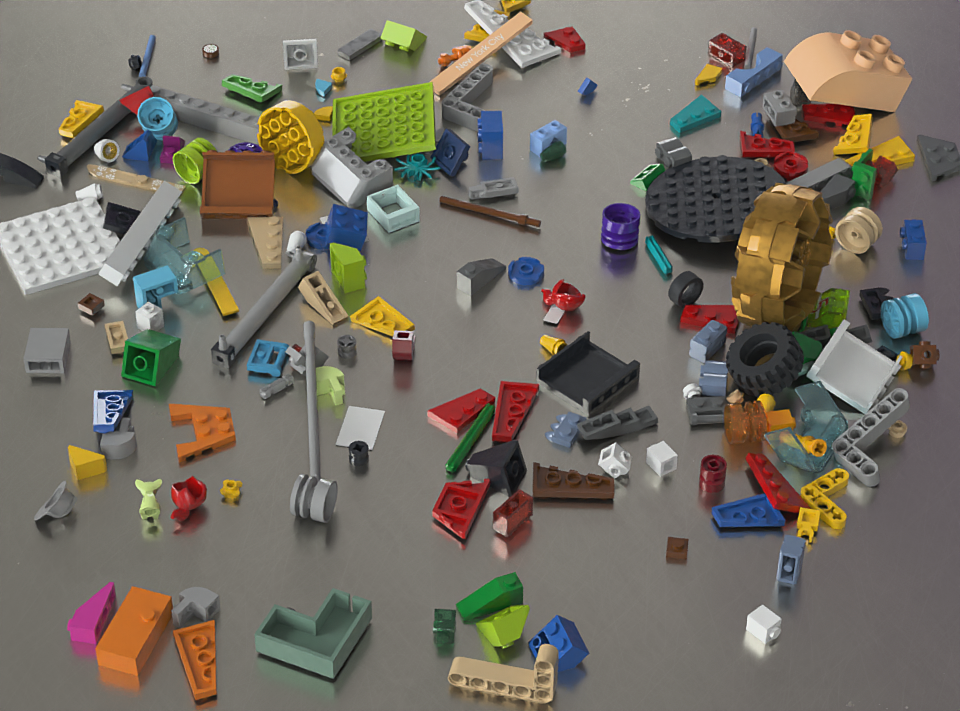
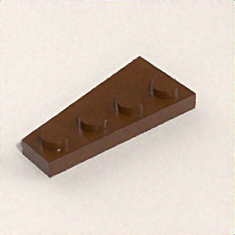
(558, 483)

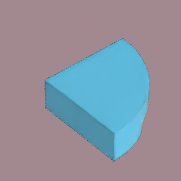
(323, 87)

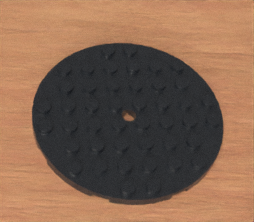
(685, 199)

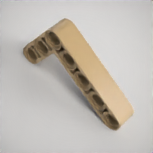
(510, 680)

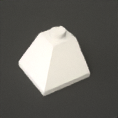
(300, 54)

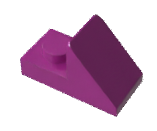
(171, 145)

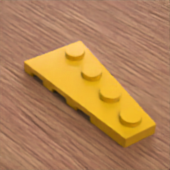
(893, 150)

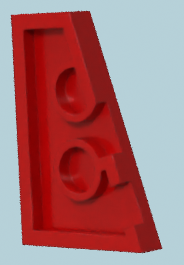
(828, 112)
(462, 410)

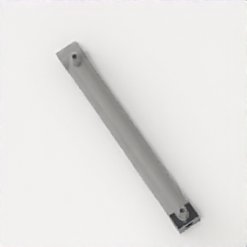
(226, 348)

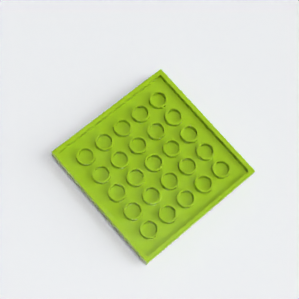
(388, 121)

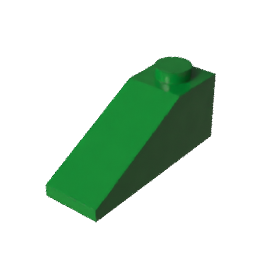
(492, 597)

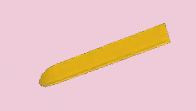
(220, 292)

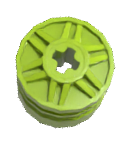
(189, 160)

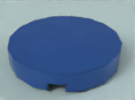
(317, 236)
(526, 271)

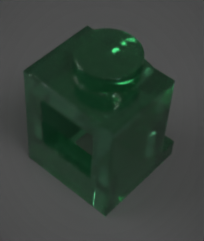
(445, 625)

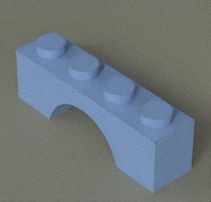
(743, 80)

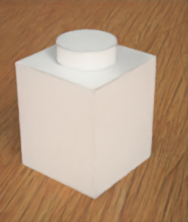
(661, 458)
(764, 624)

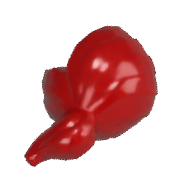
(563, 296)
(187, 496)

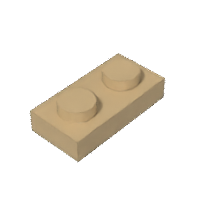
(116, 336)

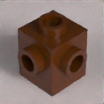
(931, 352)

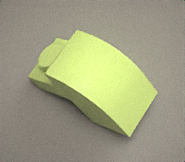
(330, 381)

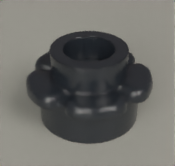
(135, 62)

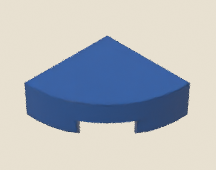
(587, 87)

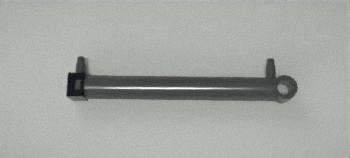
(58, 162)

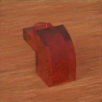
(885, 170)

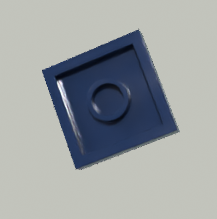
(450, 152)

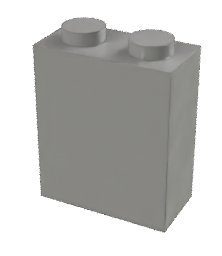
(47, 350)

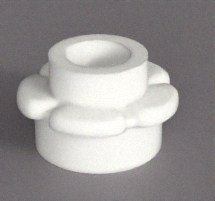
(692, 391)

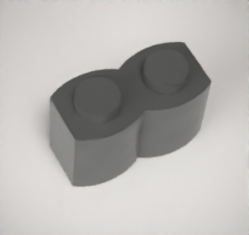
(672, 152)

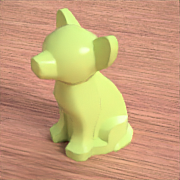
(149, 505)

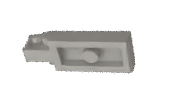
(494, 188)

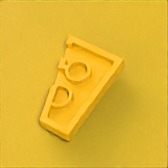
(80, 118)
(382, 317)

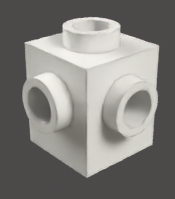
(615, 460)

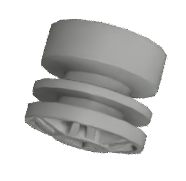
(313, 498)

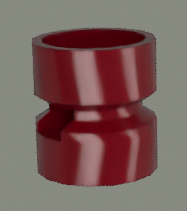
(712, 473)

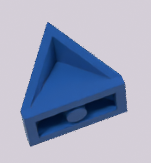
(141, 147)

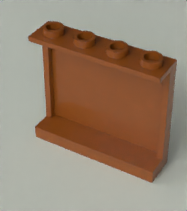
(237, 184)

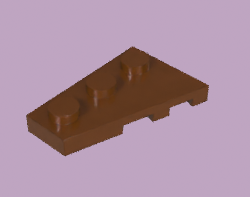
(796, 131)

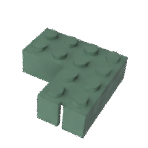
(317, 641)

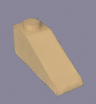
(322, 298)

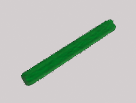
(470, 438)

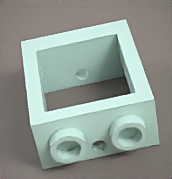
(396, 220)

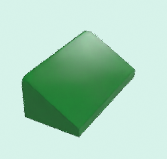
(647, 176)

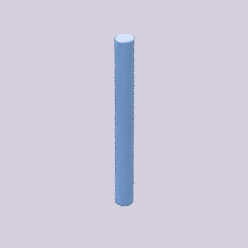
(147, 56)

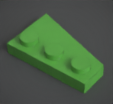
(256, 90)

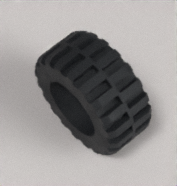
(756, 344)

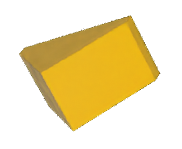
(86, 462)

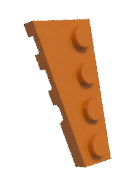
(198, 655)

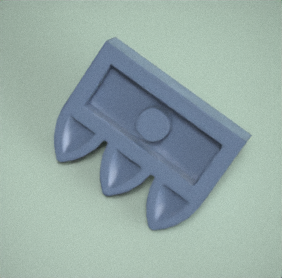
(566, 429)

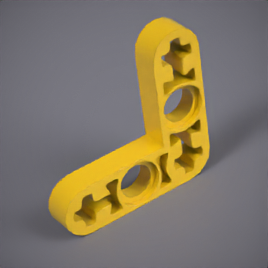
(816, 496)

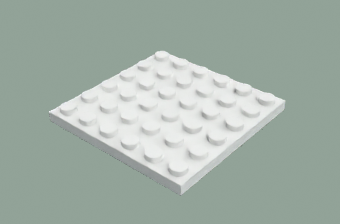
(57, 245)

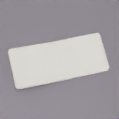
(554, 314)

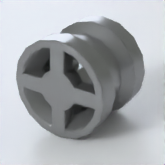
(346, 346)

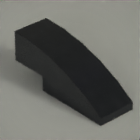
(19, 172)

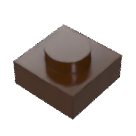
(91, 304)
(677, 548)

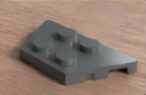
(939, 156)

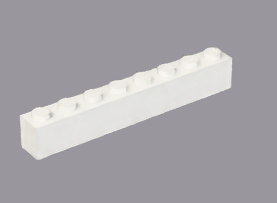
(140, 234)

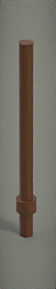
(522, 219)

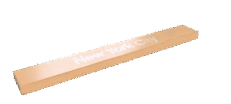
(480, 53)

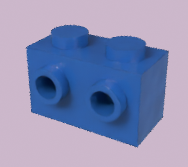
(913, 239)

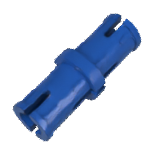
(757, 125)

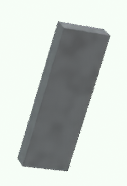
(359, 44)

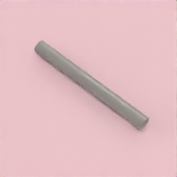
(750, 49)

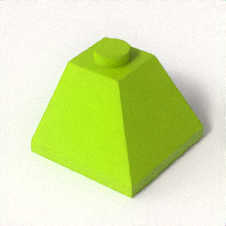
(505, 625)

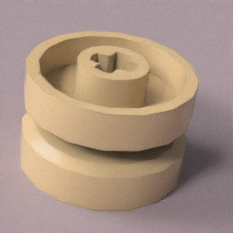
(858, 230)

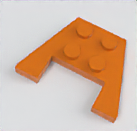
(211, 425)

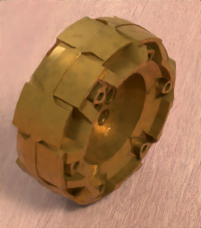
(782, 256)

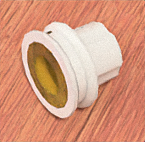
(107, 150)

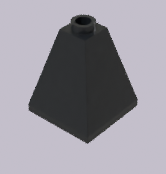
(501, 465)

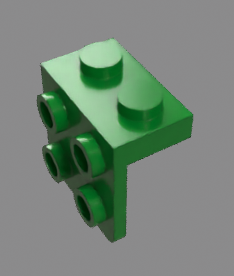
(864, 176)

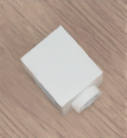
(149, 317)

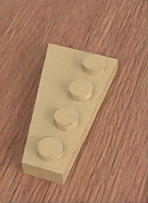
(267, 239)

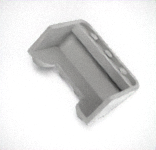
(347, 174)

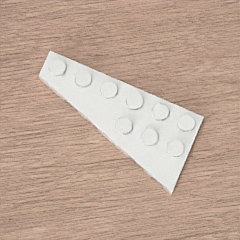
(524, 48)

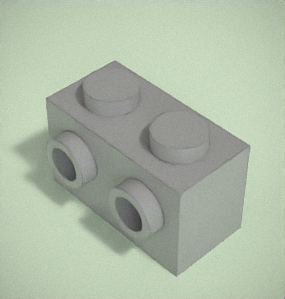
(779, 108)

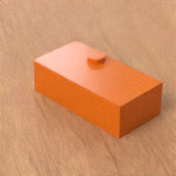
(134, 631)

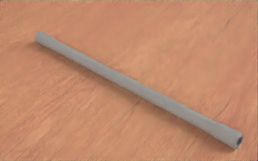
(309, 336)

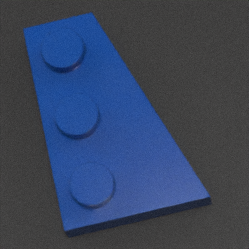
(748, 513)

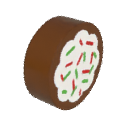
(210, 51)

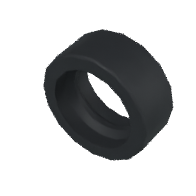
(679, 285)

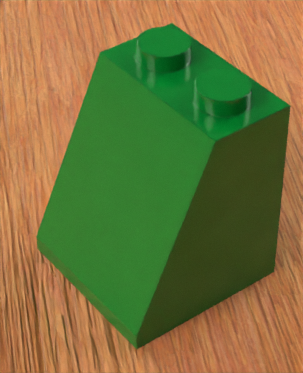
(149, 356)

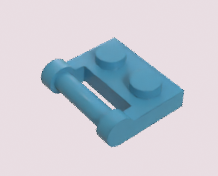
(262, 355)

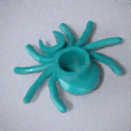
(417, 165)

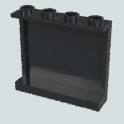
(586, 374)

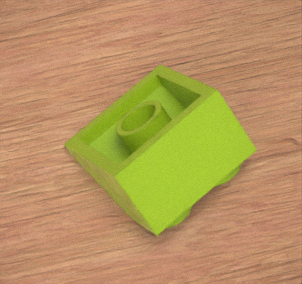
(402, 36)
(348, 267)

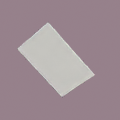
(360, 425)

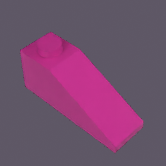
(92, 615)

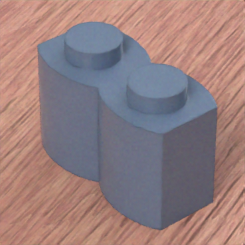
(714, 378)

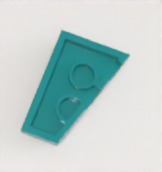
(695, 114)

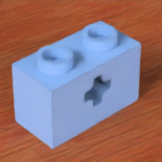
(546, 136)

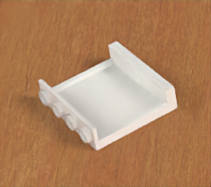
(853, 370)

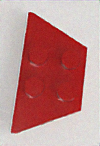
(459, 505)

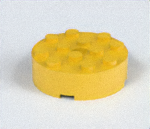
(290, 134)

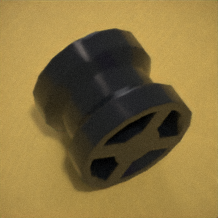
(358, 453)

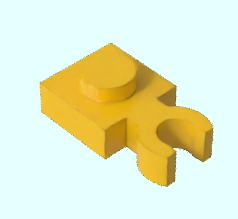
(808, 522)

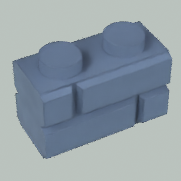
(708, 341)
(791, 559)

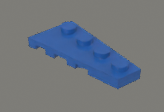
(109, 408)

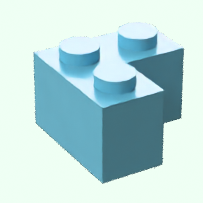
(154, 286)

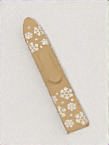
(128, 178)

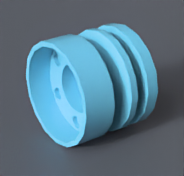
(154, 110)
(904, 315)

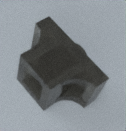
(798, 95)

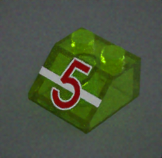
(830, 308)

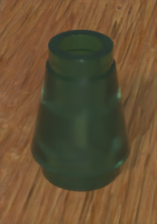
(554, 151)

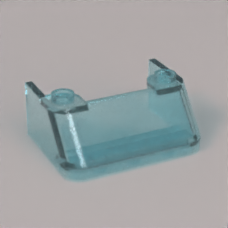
(190, 269)
(822, 422)

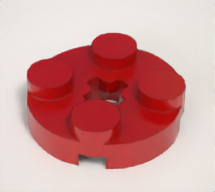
(790, 165)

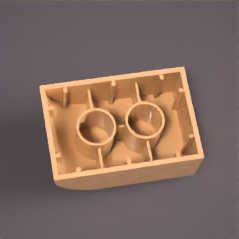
(850, 70)

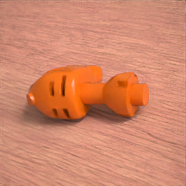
(458, 52)

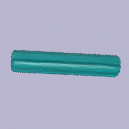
(659, 255)

